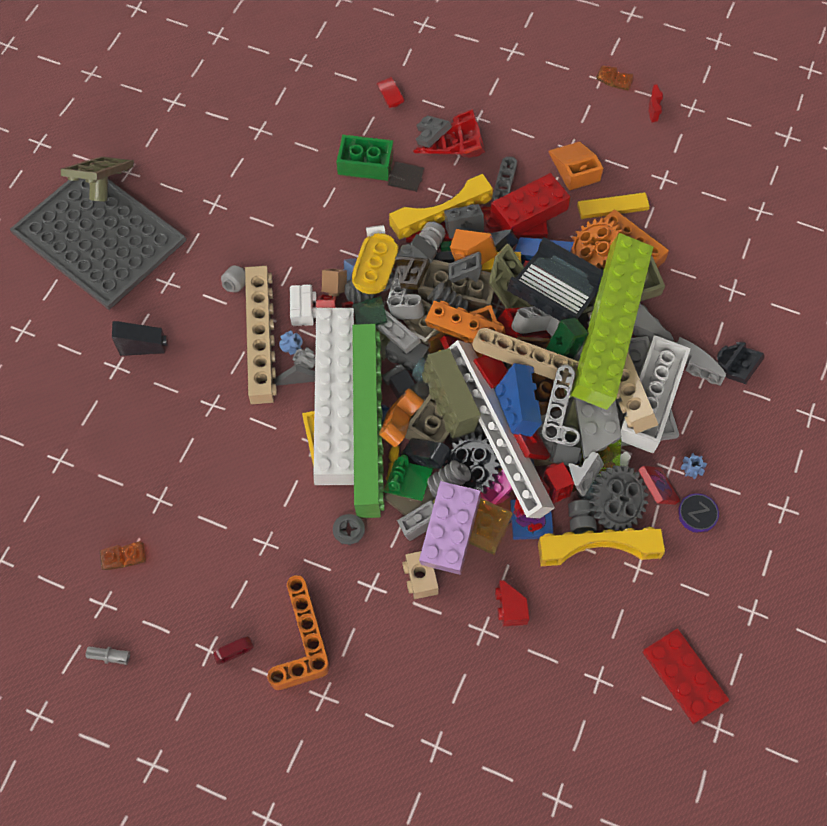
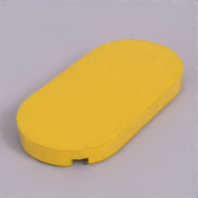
(374, 263)

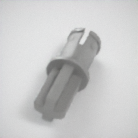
(108, 655)

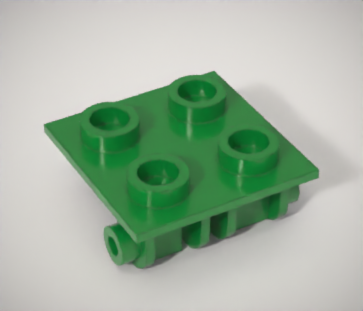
(408, 479)

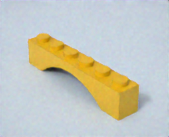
(411, 220)
(641, 543)

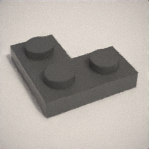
(432, 130)

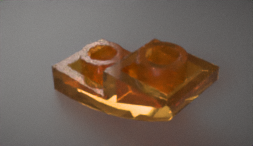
(612, 78)
(121, 557)

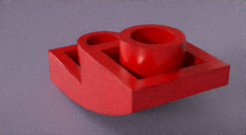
(390, 92)
(654, 104)

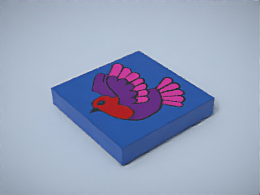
(530, 527)

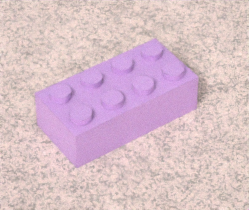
(450, 527)

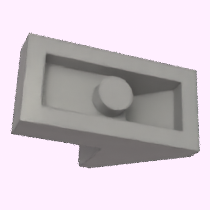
(585, 475)

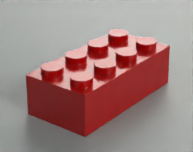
(530, 205)

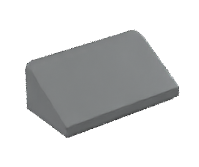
(417, 521)

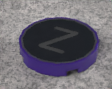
(698, 513)

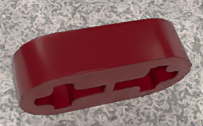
(233, 650)

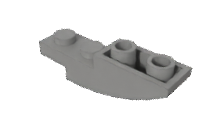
(701, 364)

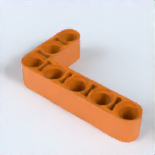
(308, 636)

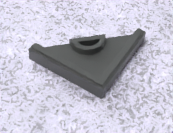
(295, 375)

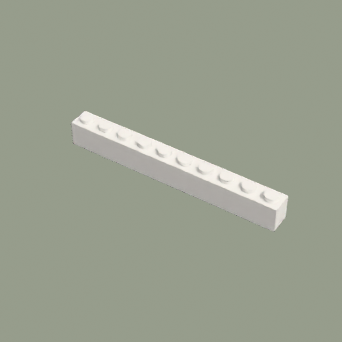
(517, 468)

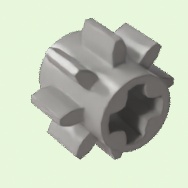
(304, 358)

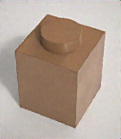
(334, 281)

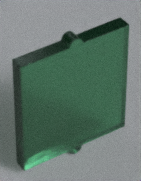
(370, 312)

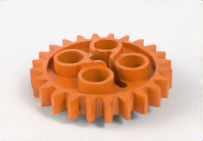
(595, 240)

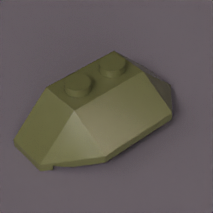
(504, 267)

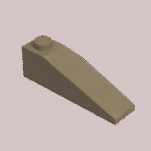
(427, 423)

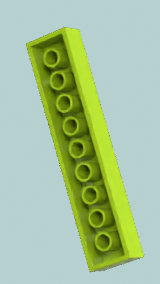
(612, 322)

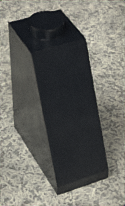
(138, 339)

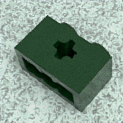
(568, 338)

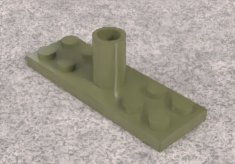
(96, 173)

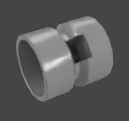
(433, 234)

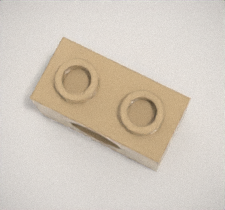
(423, 586)

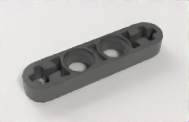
(502, 181)

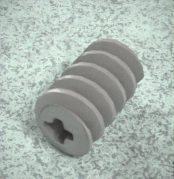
(452, 473)

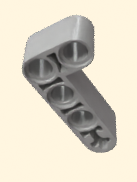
(403, 302)

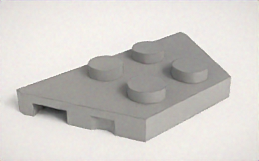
(596, 426)

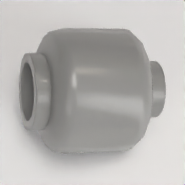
(233, 279)

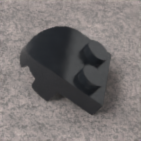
(739, 361)

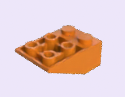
(577, 165)

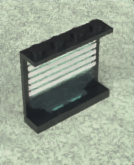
(557, 282)

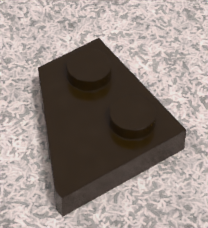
(411, 271)

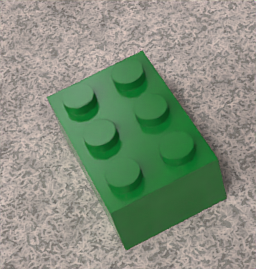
(365, 157)

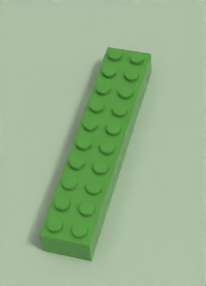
(367, 422)

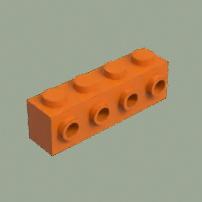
(659, 251)
(458, 321)

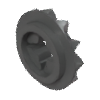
(341, 524)

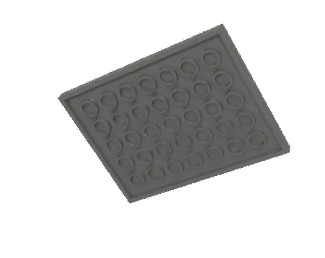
(98, 243)

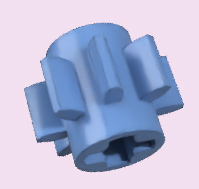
(290, 342)
(688, 466)

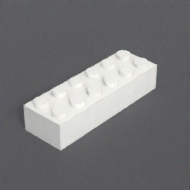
(660, 380)

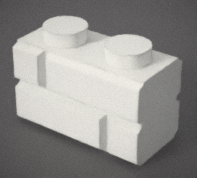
(301, 305)

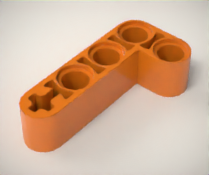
(398, 417)

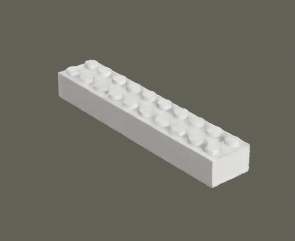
(334, 397)

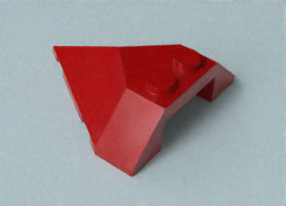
(460, 140)

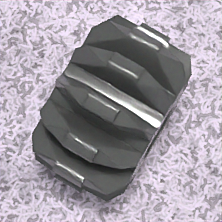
(354, 295)

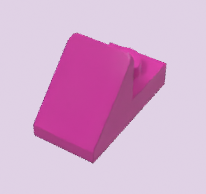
(500, 491)

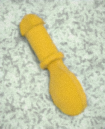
(393, 455)

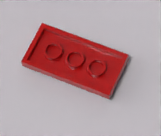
(685, 676)

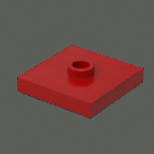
(532, 446)

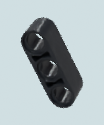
(426, 453)

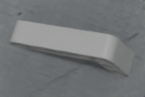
(533, 319)

